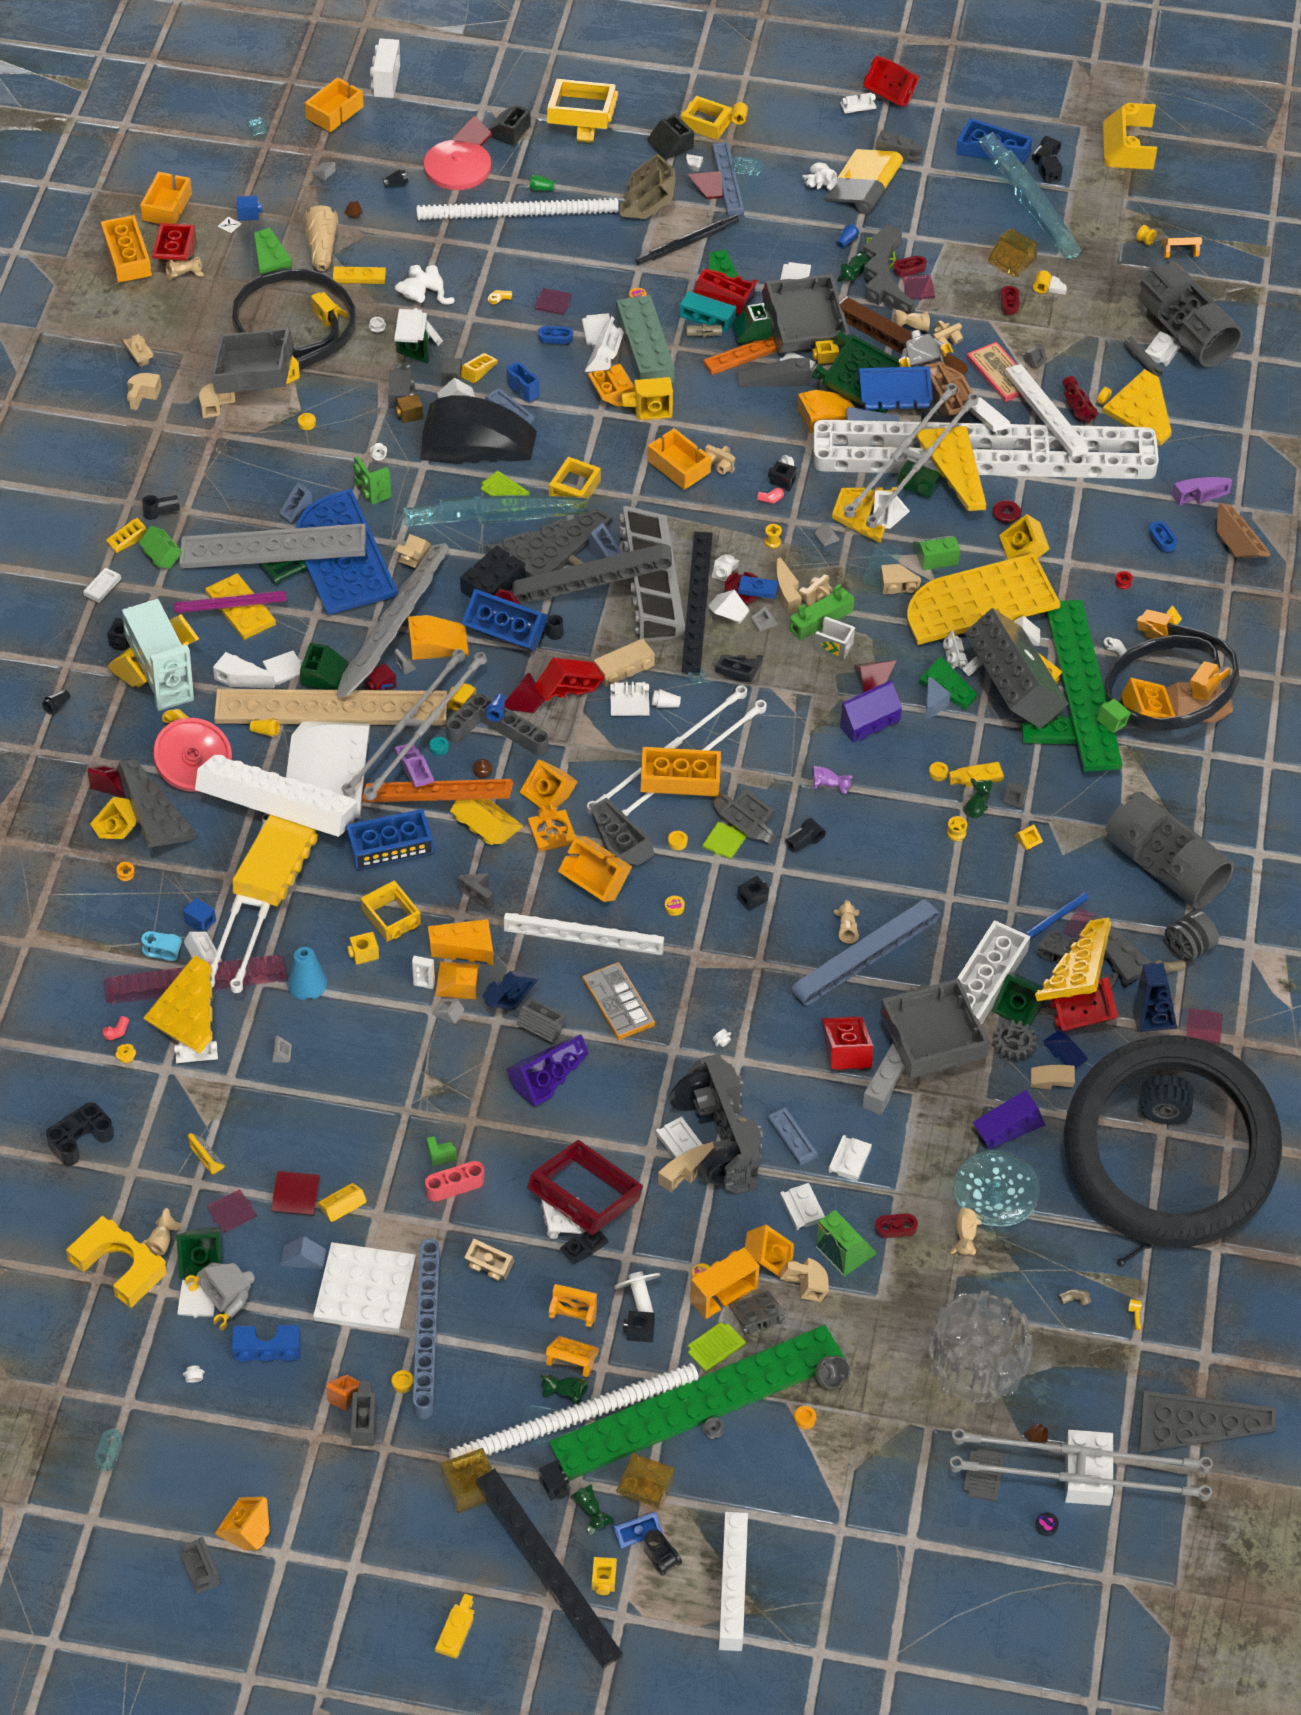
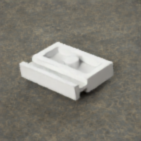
(431, 332)
(1163, 348)
(678, 1137)
(850, 1158)
(802, 1206)

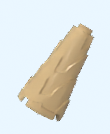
(320, 232)

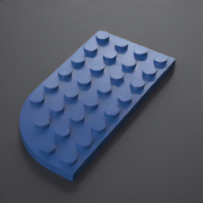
(346, 581)

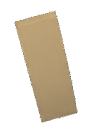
(787, 588)
(683, 1167)

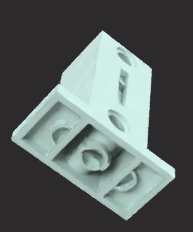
(159, 654)

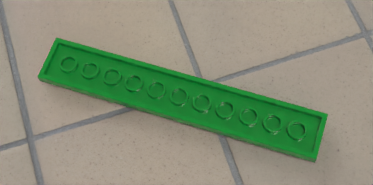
(1083, 686)

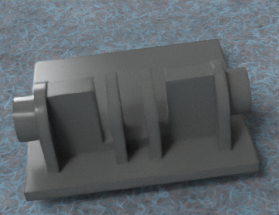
(1055, 943)
(758, 1310)

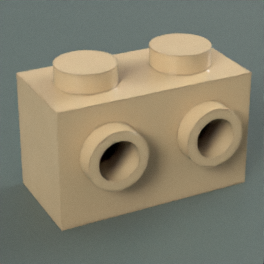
(486, 1258)

